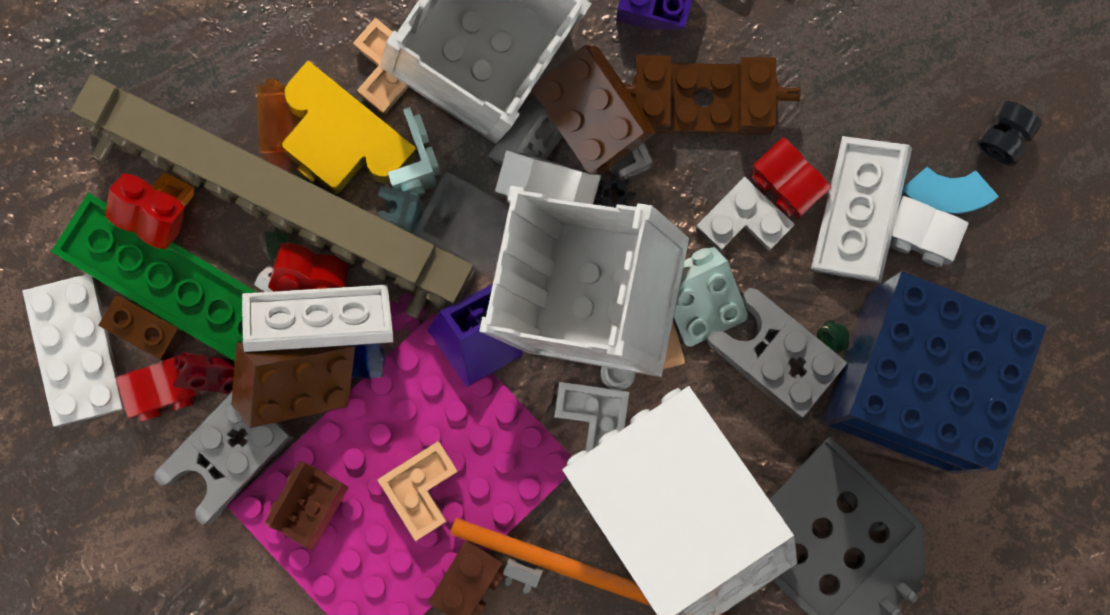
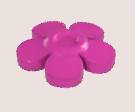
(400, 317)

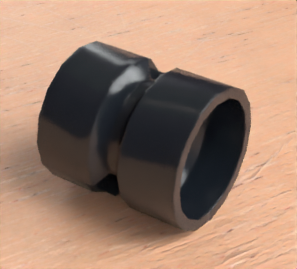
(1011, 128)

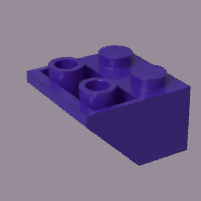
(654, 13)
(465, 347)

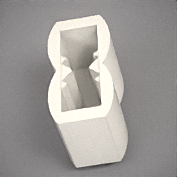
(927, 232)

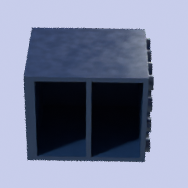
(933, 375)

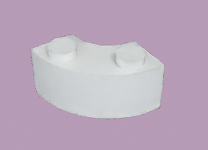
(546, 178)

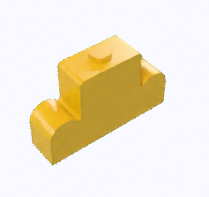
(339, 134)

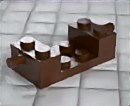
(741, 94)

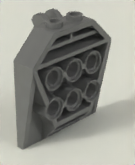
(887, 568)

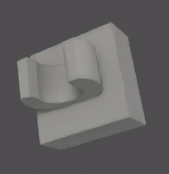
(522, 572)

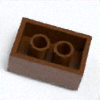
(593, 109)
(290, 382)

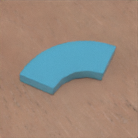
(950, 194)

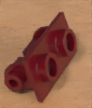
(199, 375)

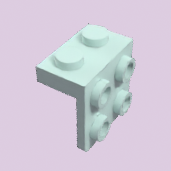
(419, 175)
(707, 297)

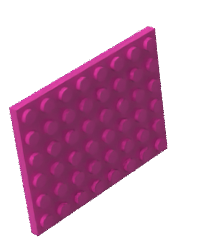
(366, 552)

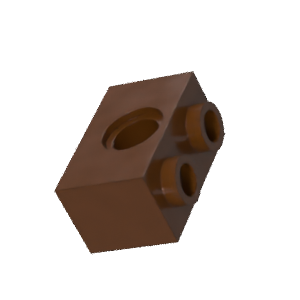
(142, 328)

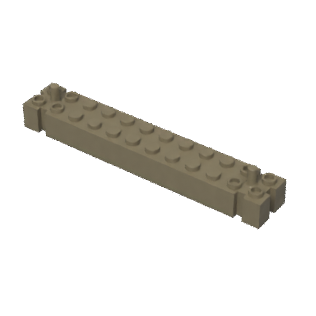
(271, 191)

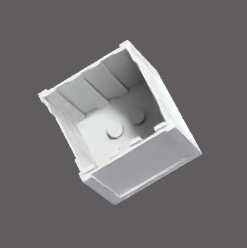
(479, 54)
(586, 282)

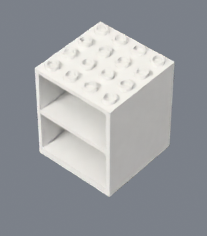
(682, 510)

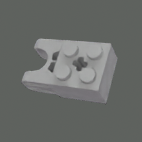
(767, 354)
(220, 461)

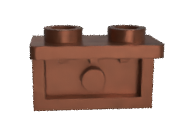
(306, 505)
(467, 581)

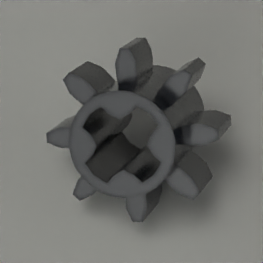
(621, 190)

